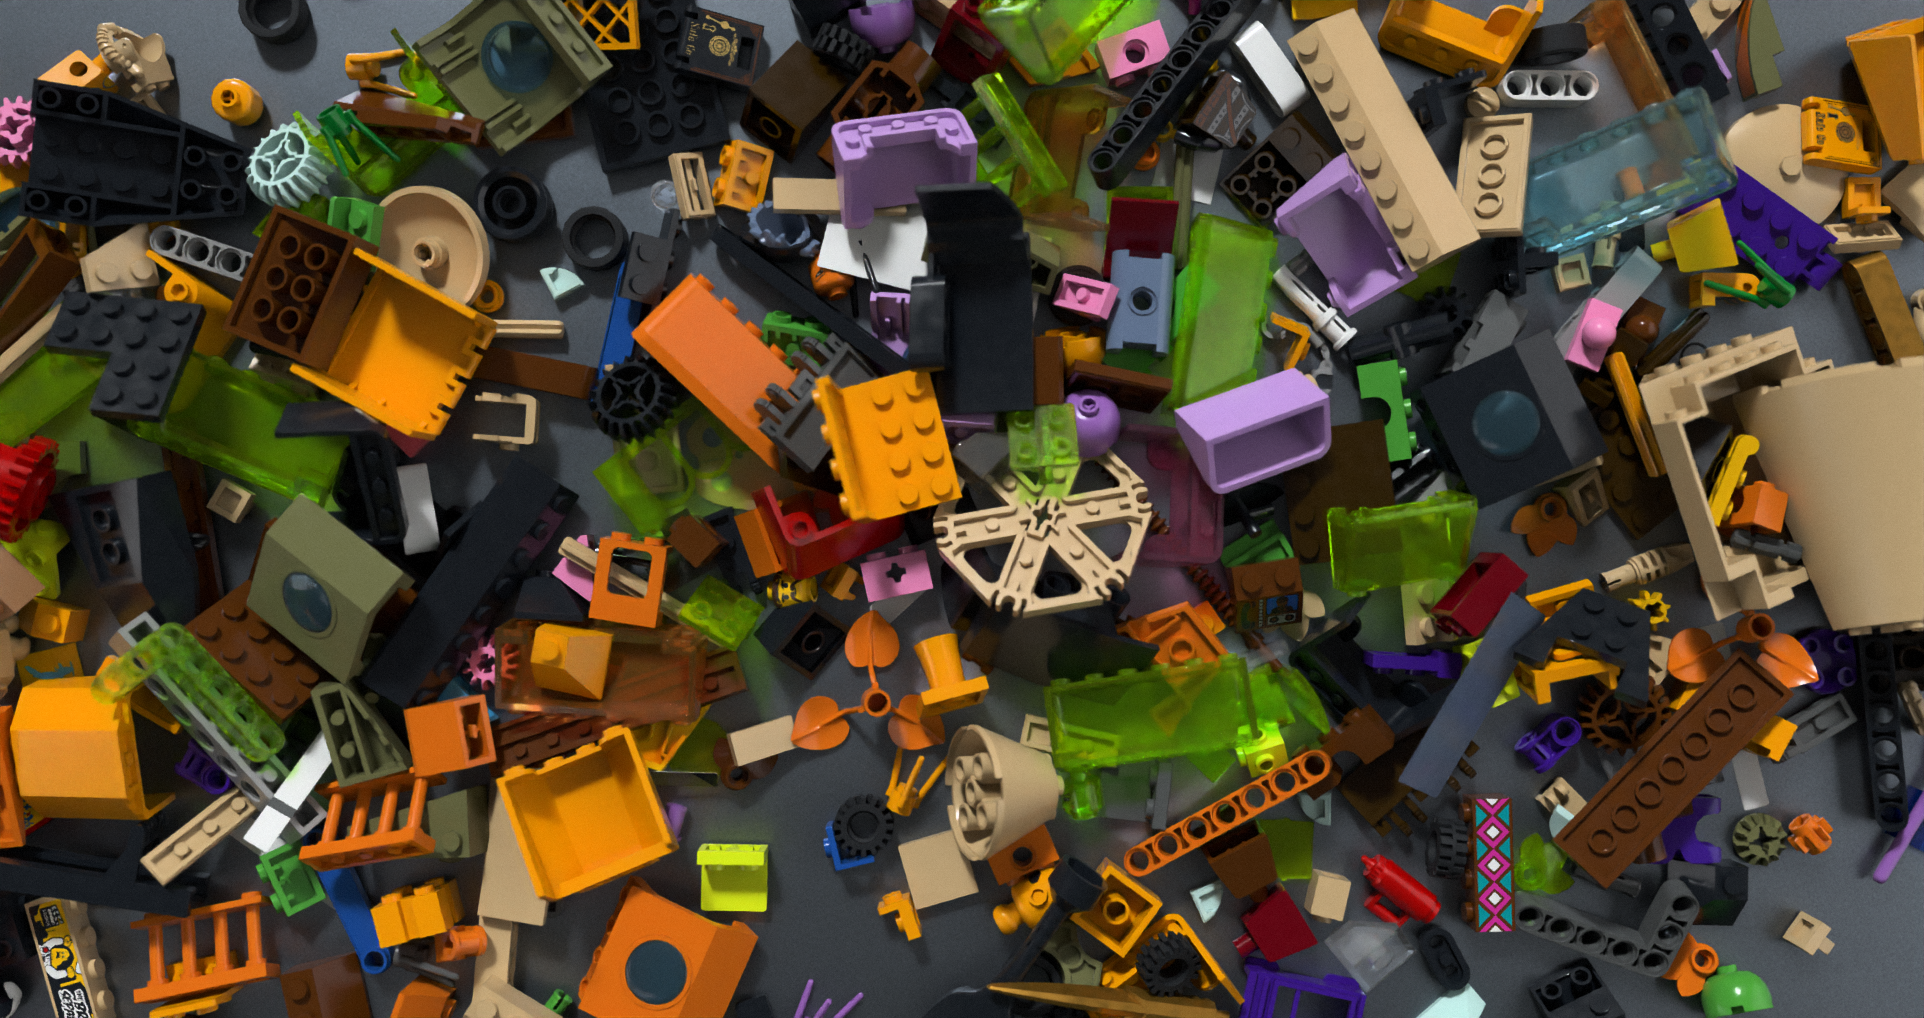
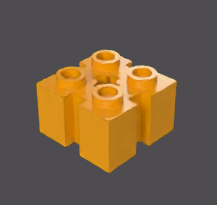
(417, 911)

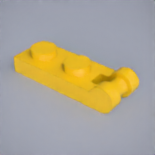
(1731, 476)

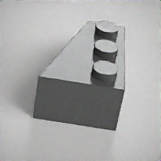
(1493, 328)

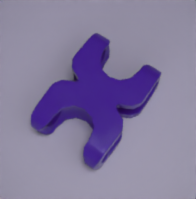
(1681, 838)

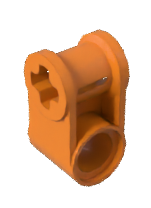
(460, 943)

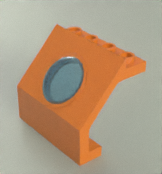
(663, 960)

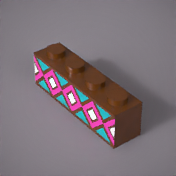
(1489, 863)

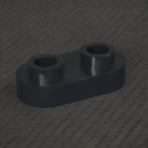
(1444, 955)

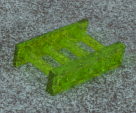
(1021, 136)

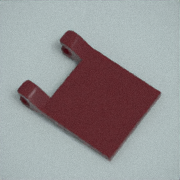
(1141, 227)

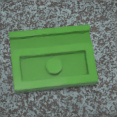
(1267, 546)

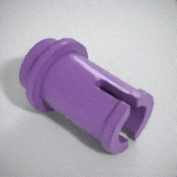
(676, 816)

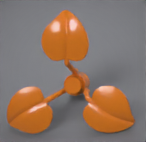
(1695, 657)
(820, 722)

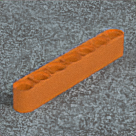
(1215, 824)

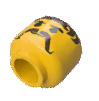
(787, 591)

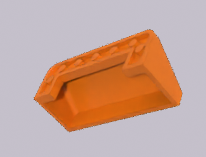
(717, 358)

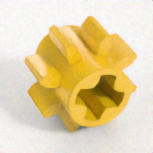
(1655, 605)

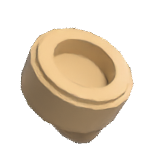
(1482, 103)

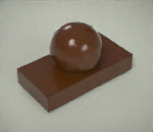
(1643, 321)

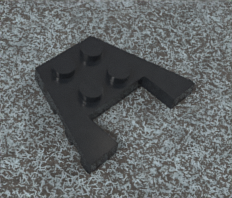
(1602, 630)

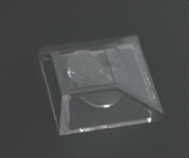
(1370, 950)

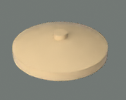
(1770, 150)
(435, 240)

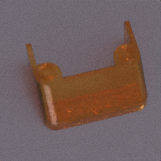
(1062, 121)

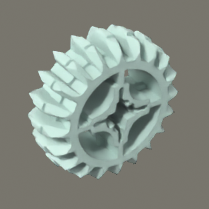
(287, 168)

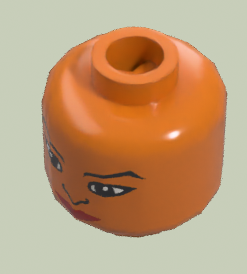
(829, 282)

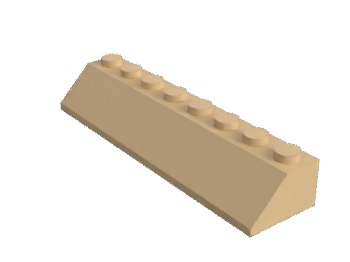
(1384, 140)

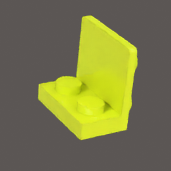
(733, 877)

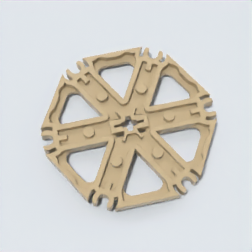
(1064, 541)

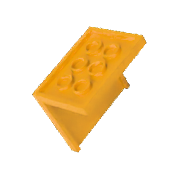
(887, 445)

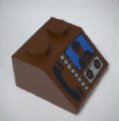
(1265, 593)

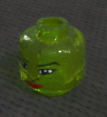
(1082, 795)

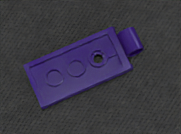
(1761, 217)

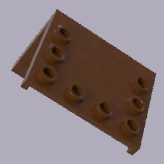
(257, 654)

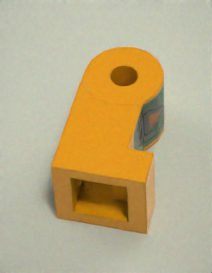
(1705, 297)

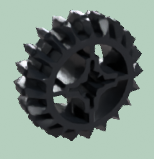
(624, 417)

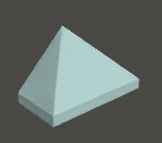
(1456, 1004)

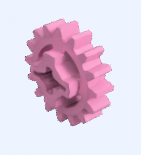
(16, 132)

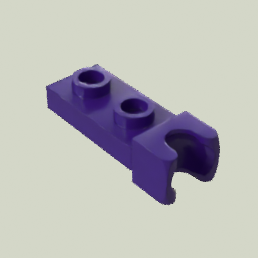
(1438, 662)

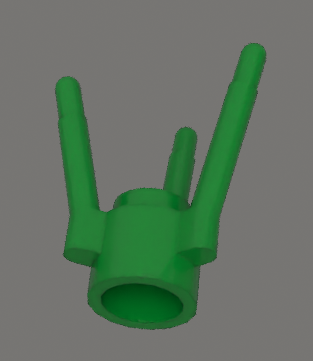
(336, 126)
(1772, 287)

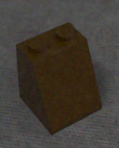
(792, 101)

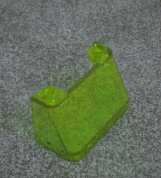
(1401, 542)

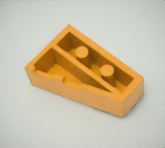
(1767, 743)

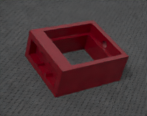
(956, 55)
(1477, 594)

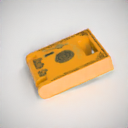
(1841, 134)

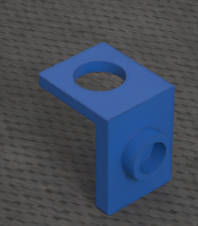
(833, 850)

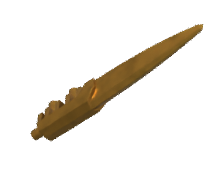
(1126, 1002)

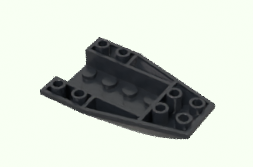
(125, 163)

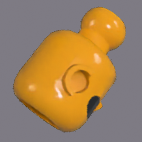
(1029, 903)

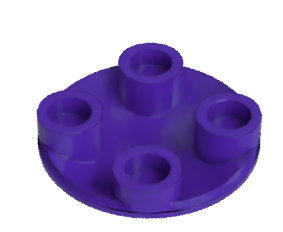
(1832, 658)

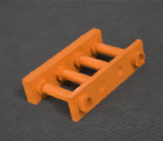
(384, 843)
(224, 974)

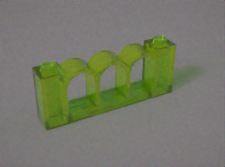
(631, 491)

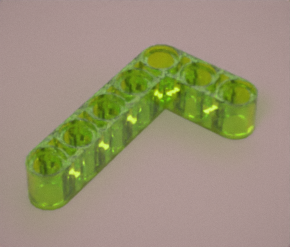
(196, 686)

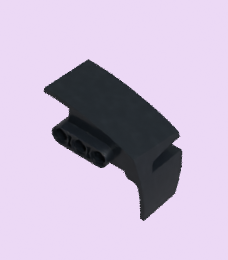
(976, 303)
(1042, 645)

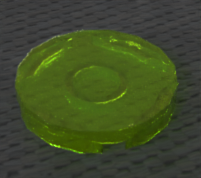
(701, 749)

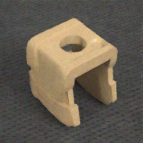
(532, 420)

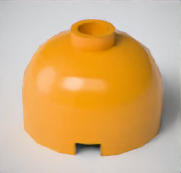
(1080, 344)

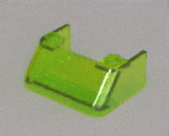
(377, 170)

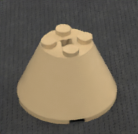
(997, 790)

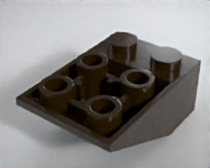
(1278, 169)

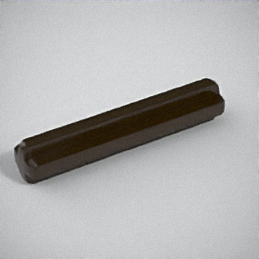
(1672, 343)

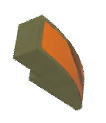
(1754, 49)

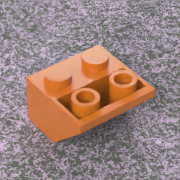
(450, 735)

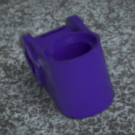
(1547, 743)
(202, 770)

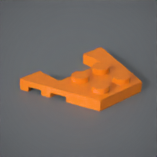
(1177, 632)

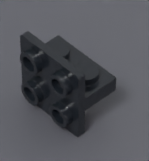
(1515, 264)

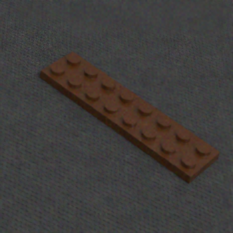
(1672, 768)

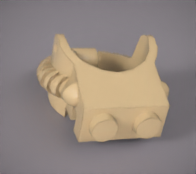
(135, 57)

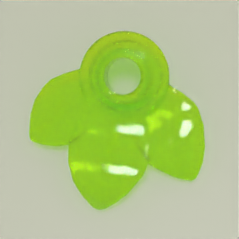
(1546, 864)

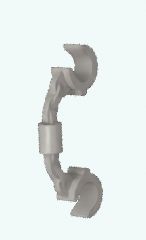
(1316, 341)

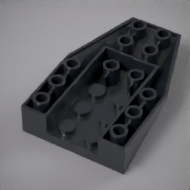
(135, 546)

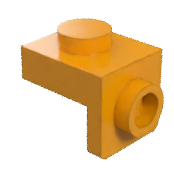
(1863, 200)

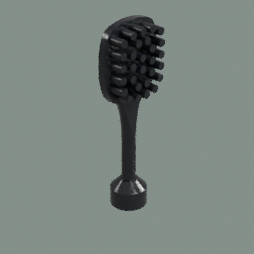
(1074, 889)

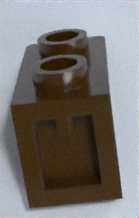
(1599, 385)

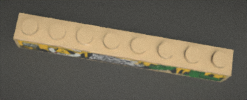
(70, 958)

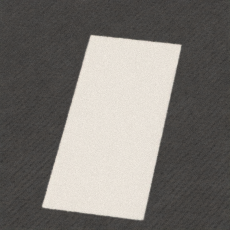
(891, 244)

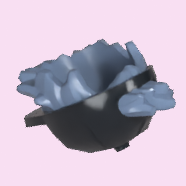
(779, 236)

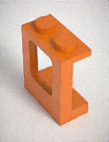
(627, 608)

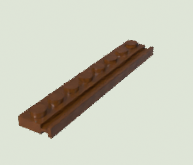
(540, 738)

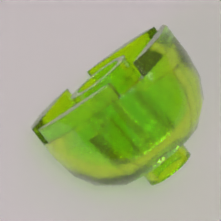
(1269, 699)

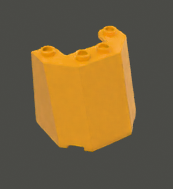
(1892, 78)
(79, 753)
(587, 816)

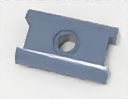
(1148, 280)

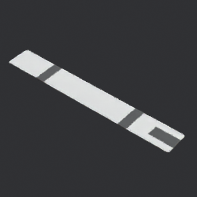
(290, 795)

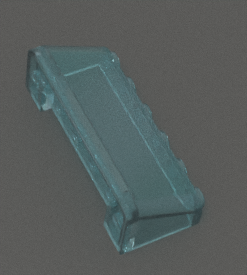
(1627, 174)

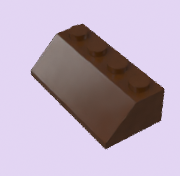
(327, 988)

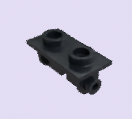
(1412, 472)

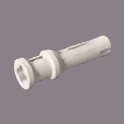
(1324, 318)

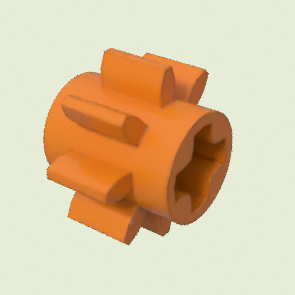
(1810, 834)

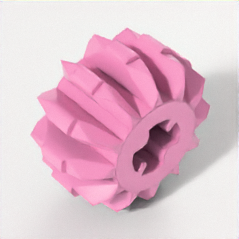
(480, 654)

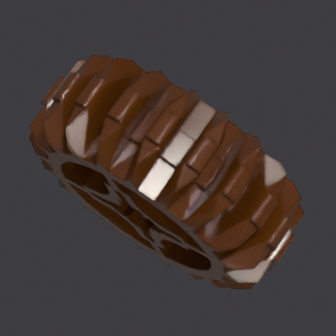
(1632, 738)

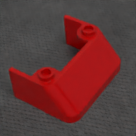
(809, 552)

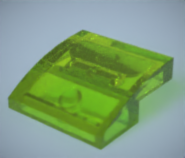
(1306, 702)

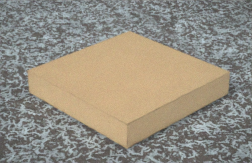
(937, 869)

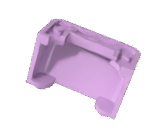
(889, 155)
(1345, 236)

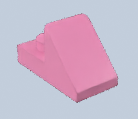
(1085, 297)

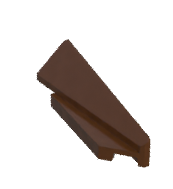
(411, 120)

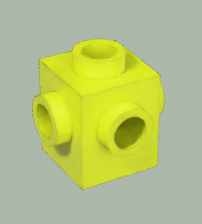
(1264, 756)

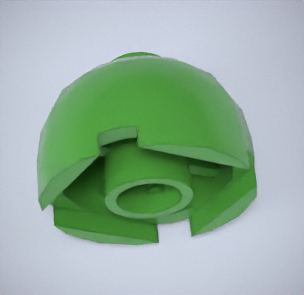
(1734, 993)

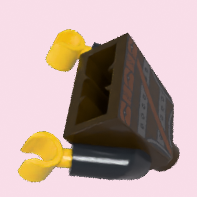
(1216, 115)

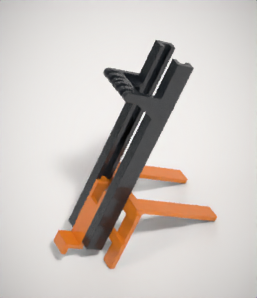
(101, 879)

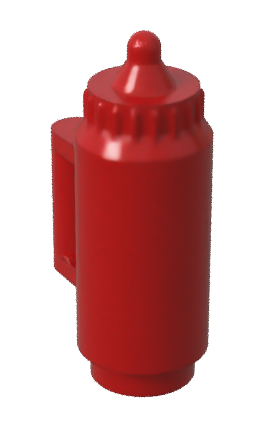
(1400, 889)

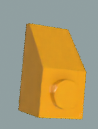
(53, 620)

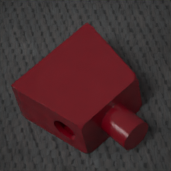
(1274, 927)

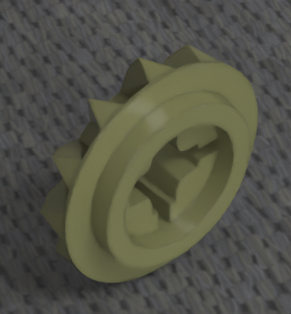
(1748, 830)

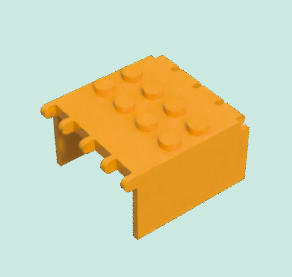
(405, 352)

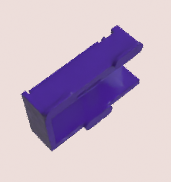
(1265, 978)

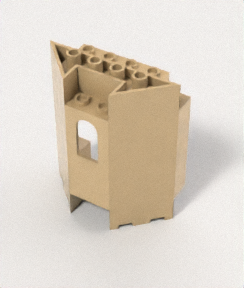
(1705, 388)

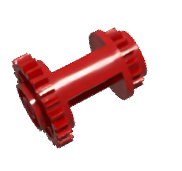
(25, 483)

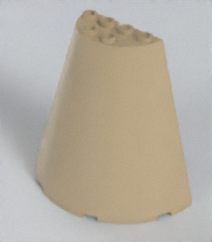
(1854, 475)

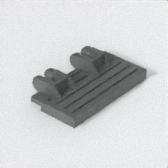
(799, 429)

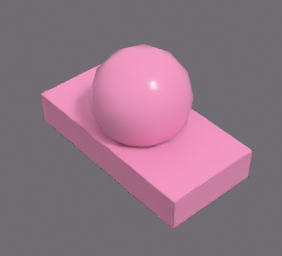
(1593, 335)

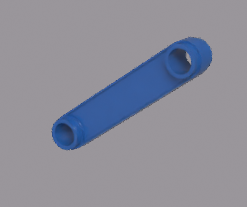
(622, 321)
(353, 910)

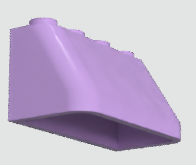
(1256, 430)

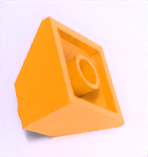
(571, 659)

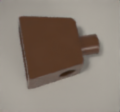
(1243, 861)

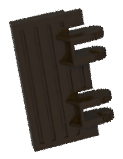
(1376, 786)

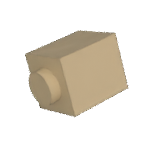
(1327, 896)

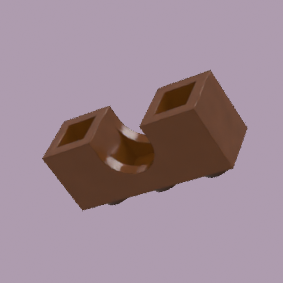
(1359, 733)

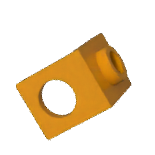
(1300, 345)

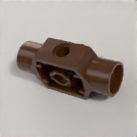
(885, 91)

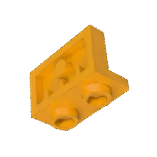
(742, 175)

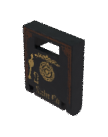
(713, 46)

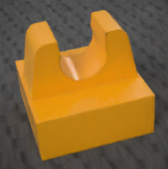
(839, 580)

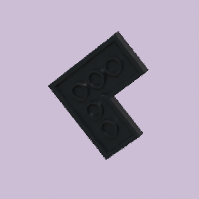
(144, 344)

